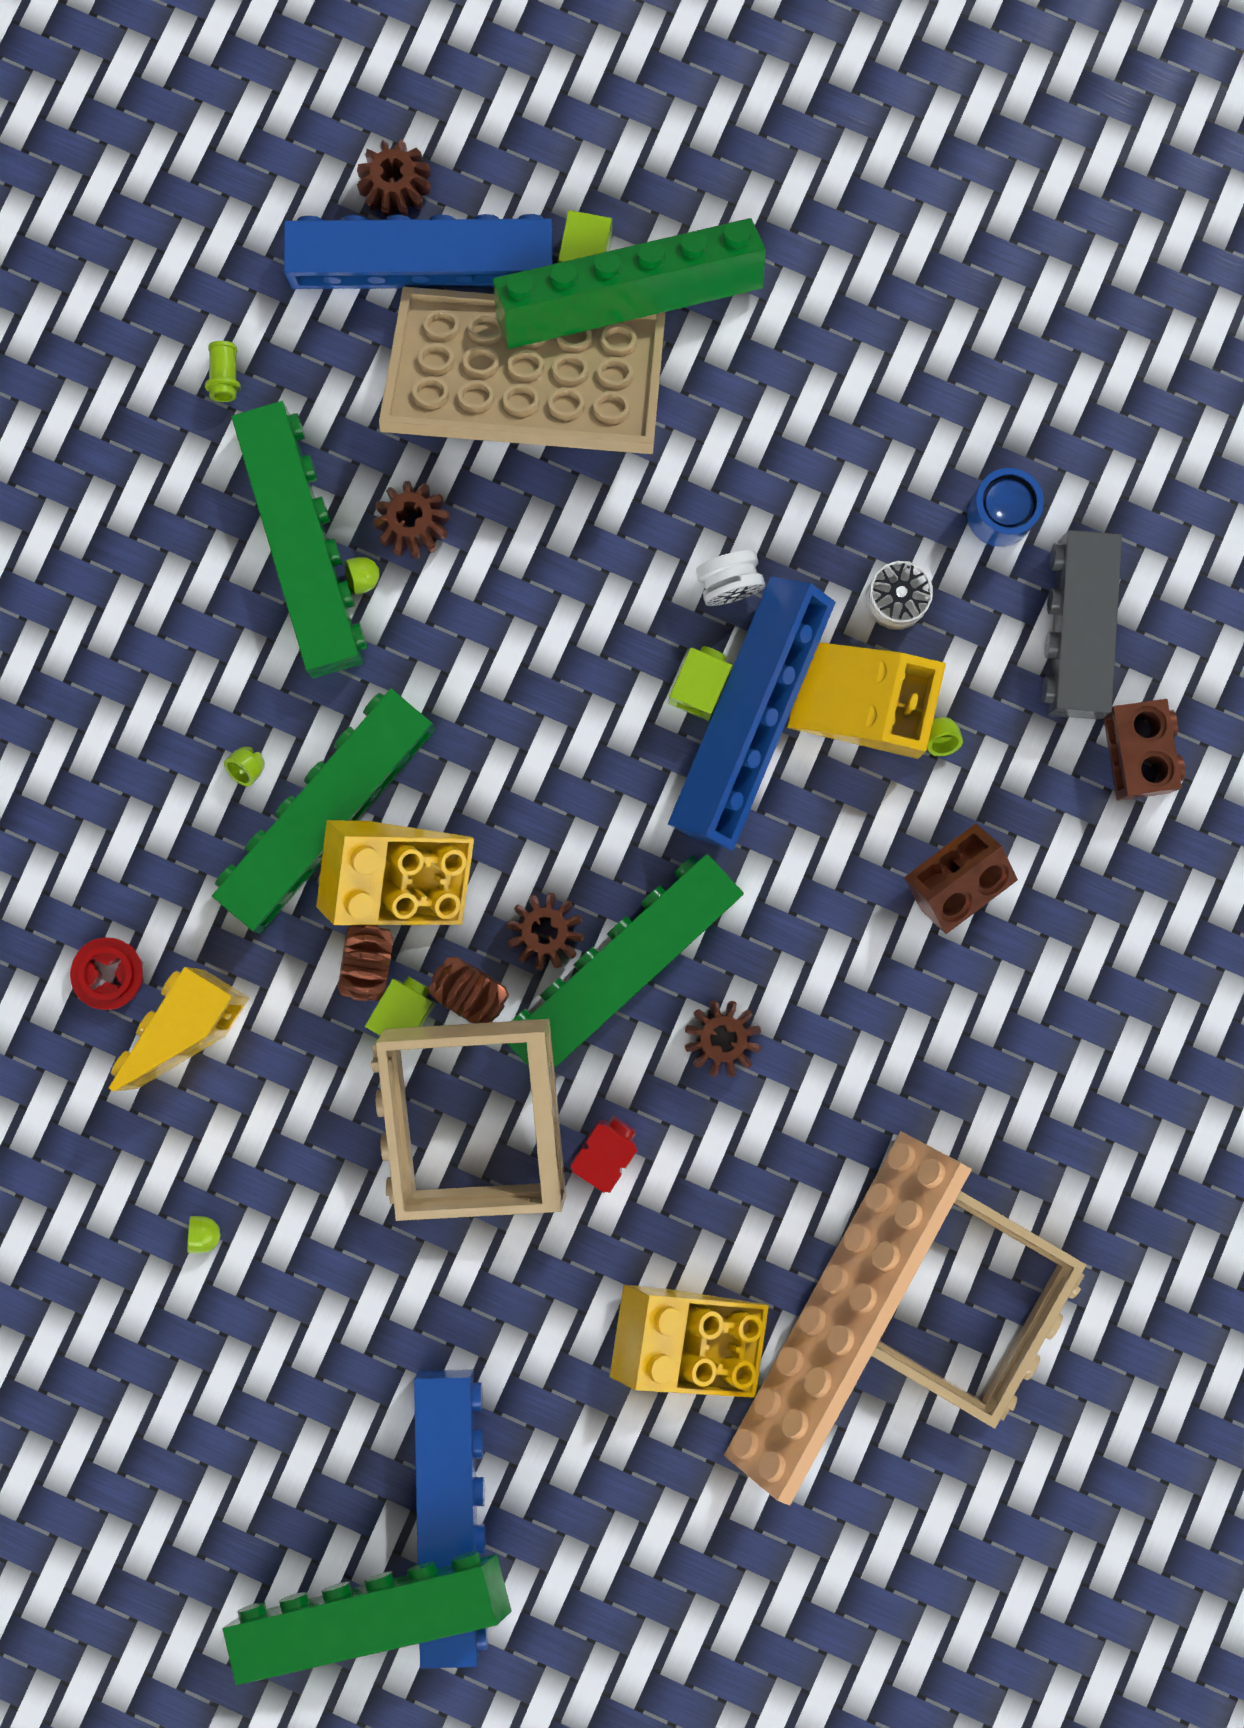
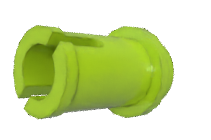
(222, 372)

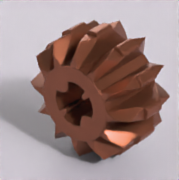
(396, 164)
(426, 525)
(533, 940)
(365, 962)
(468, 991)
(730, 1025)

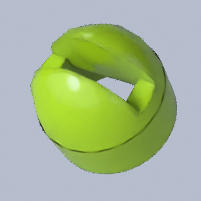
(361, 574)
(944, 737)
(244, 765)
(202, 1234)

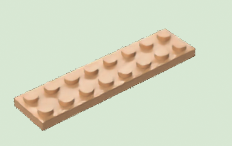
(846, 1316)

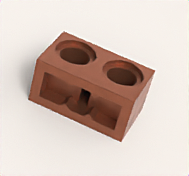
(1129, 749)
(961, 878)

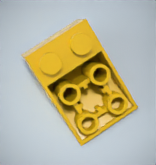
(869, 698)
(392, 875)
(191, 1018)
(688, 1342)

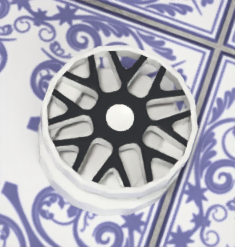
(730, 577)
(899, 595)

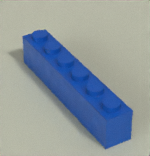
(413, 252)
(752, 712)
(449, 1491)

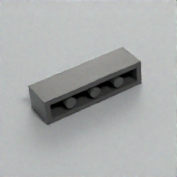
(1083, 625)

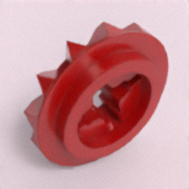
(86, 974)

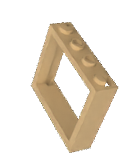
(396, 1142)
(1022, 1357)

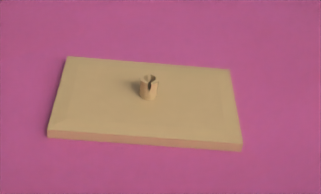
(571, 391)

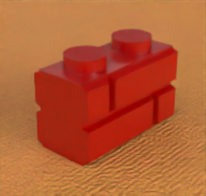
(605, 1154)

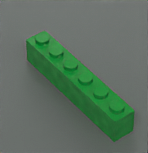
(629, 283)
(298, 539)
(338, 790)
(633, 956)
(367, 1618)

